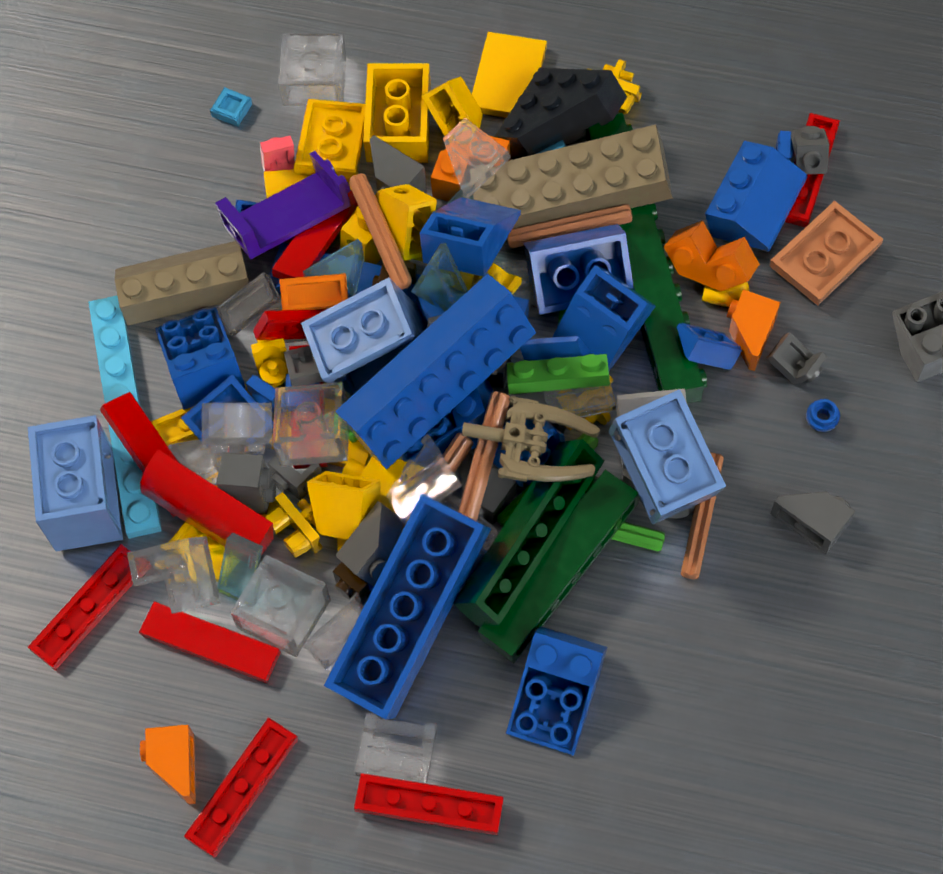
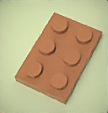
(826, 252)

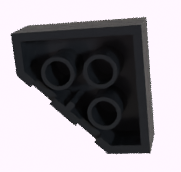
(560, 107)

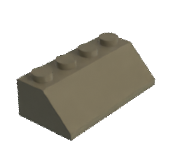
(180, 282)

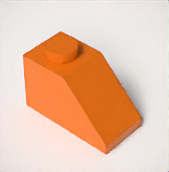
(751, 324)
(171, 757)

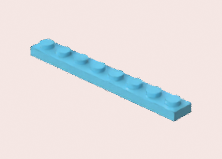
(117, 379)

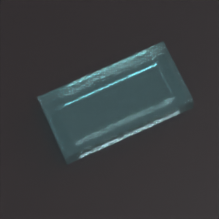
(238, 565)

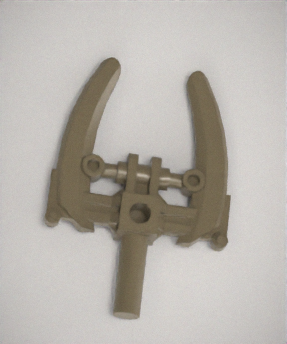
(517, 438)

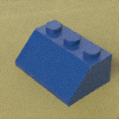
(755, 196)
(563, 262)

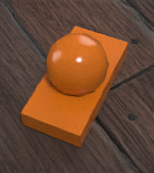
(313, 292)

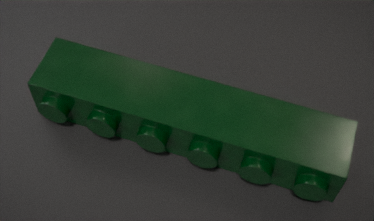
(525, 538)
(572, 552)

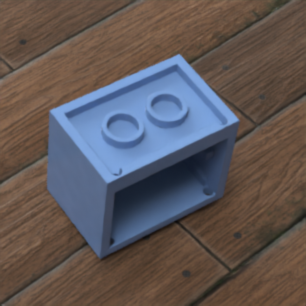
(362, 334)
(666, 456)
(74, 483)

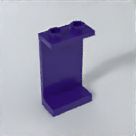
(287, 211)

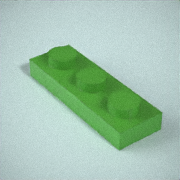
(558, 374)

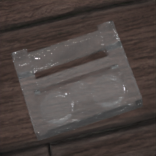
(393, 758)

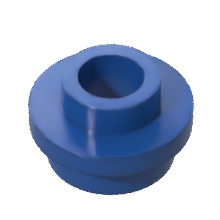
(825, 407)

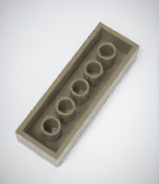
(582, 178)

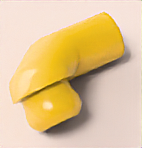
(724, 297)

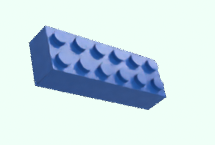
(436, 371)
(407, 607)

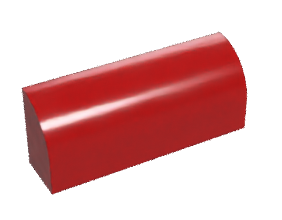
(202, 502)

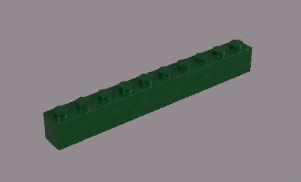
(653, 281)

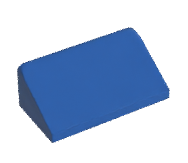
(708, 346)
(554, 347)

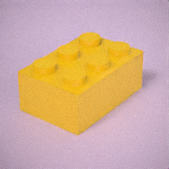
(396, 108)

